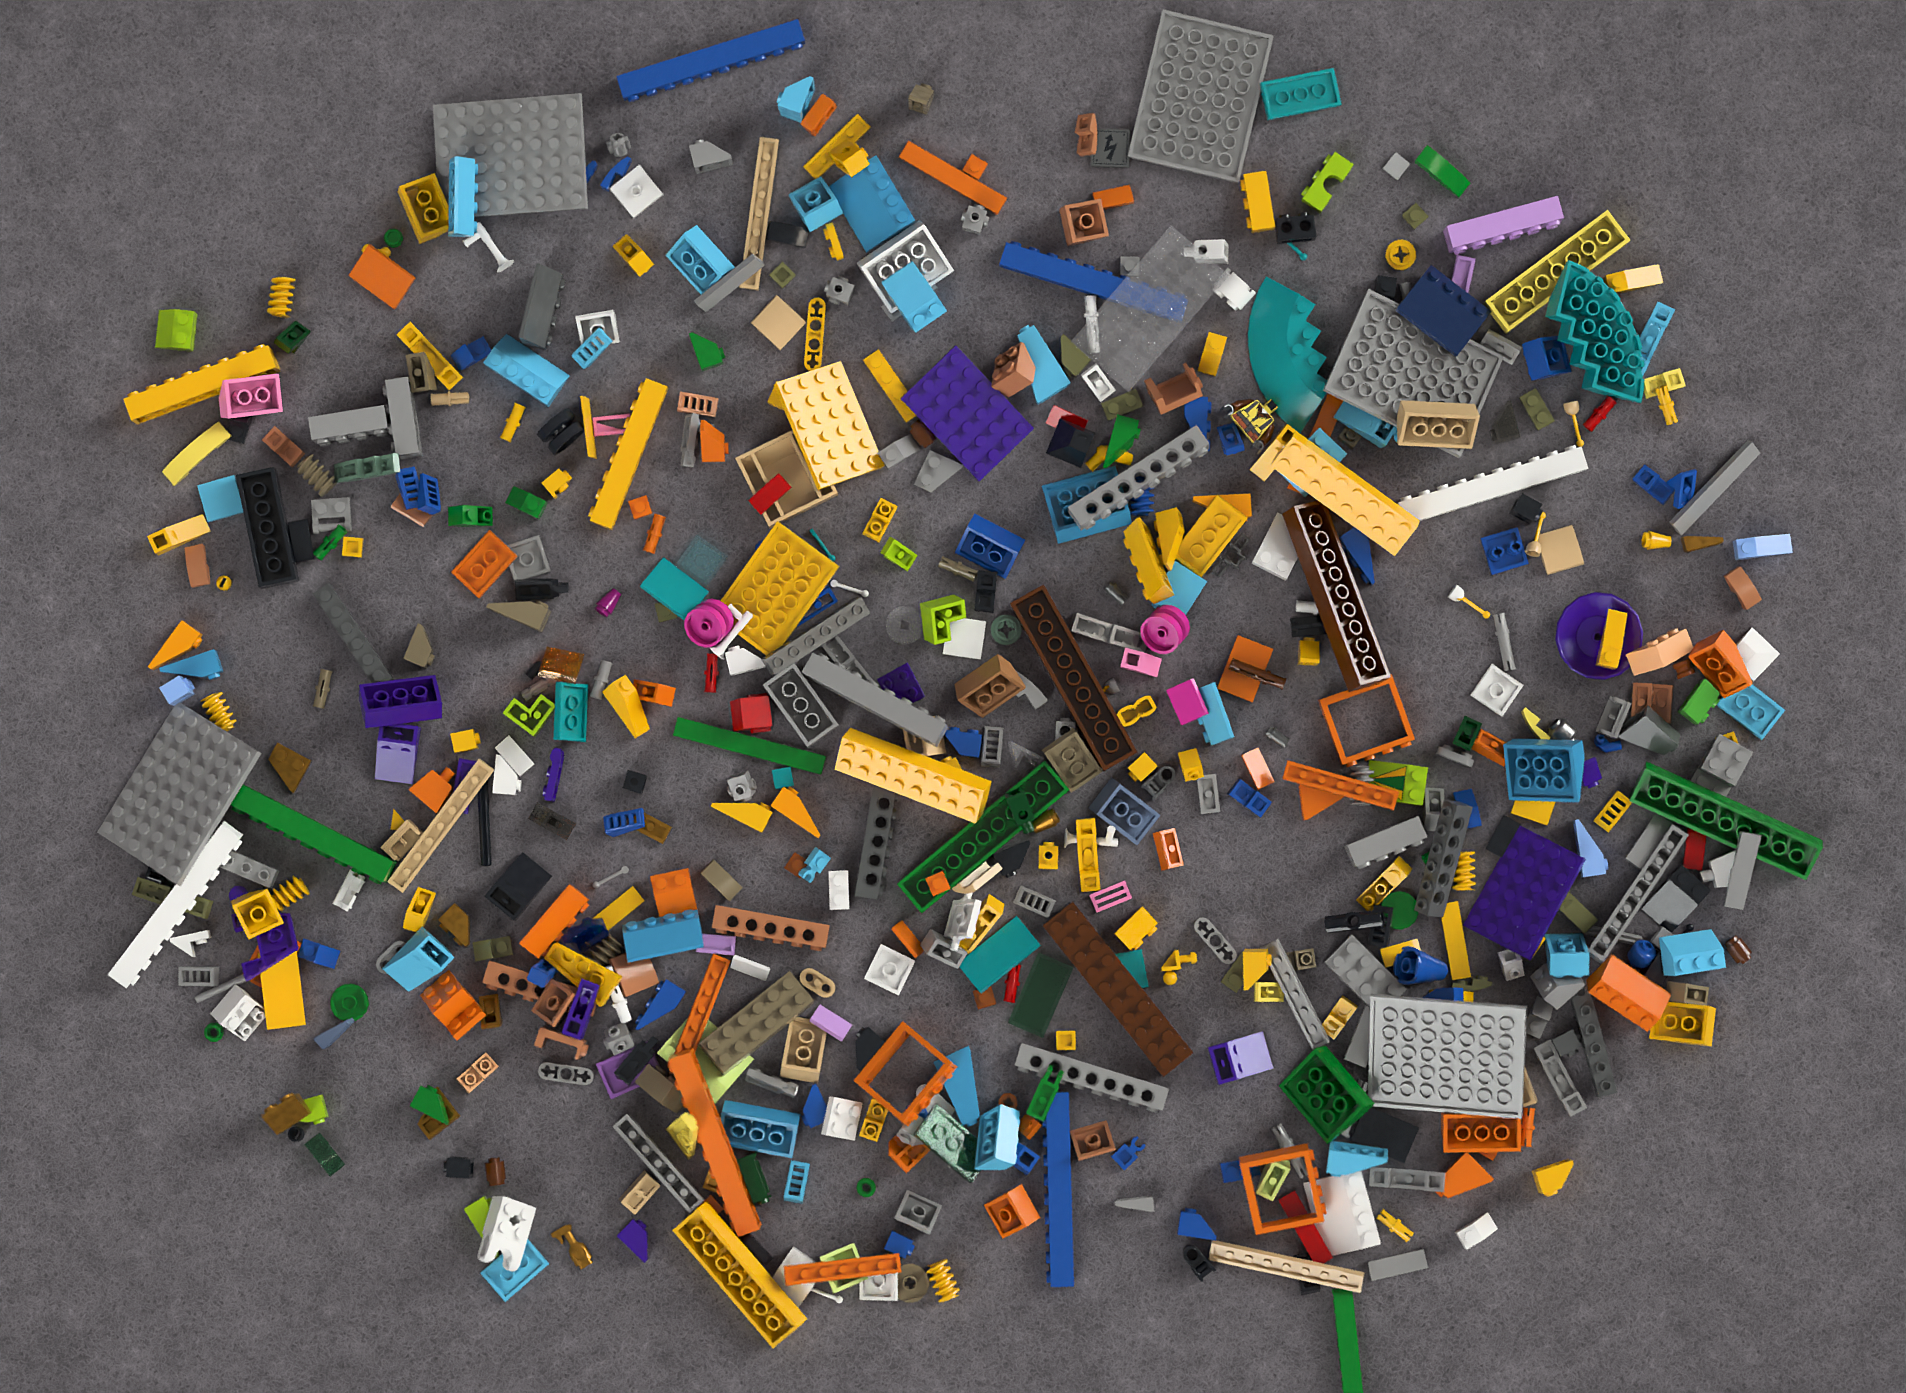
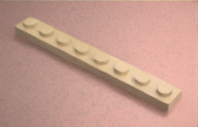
(760, 205)
(440, 825)
(1286, 1266)

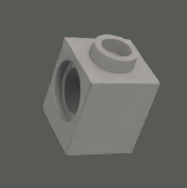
(1063, 722)

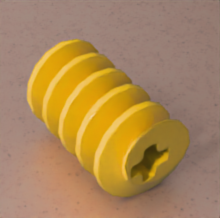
(280, 296)
(218, 711)
(1463, 872)
(289, 893)
(943, 1280)

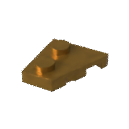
(289, 765)
(431, 1126)

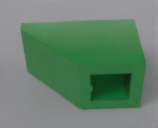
(470, 516)

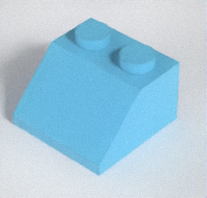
(815, 204)

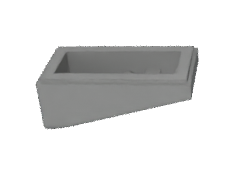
(989, 762)
(1049, 907)
(214, 975)
(1142, 1203)

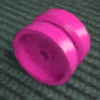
(708, 623)
(1165, 629)

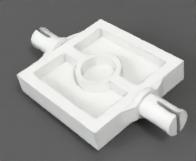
(962, 920)

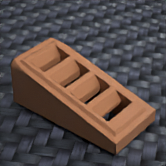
(691, 396)

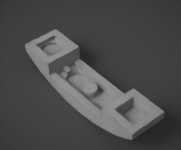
(1559, 1078)
(1407, 1179)

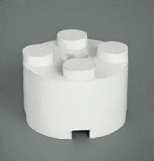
(1235, 291)

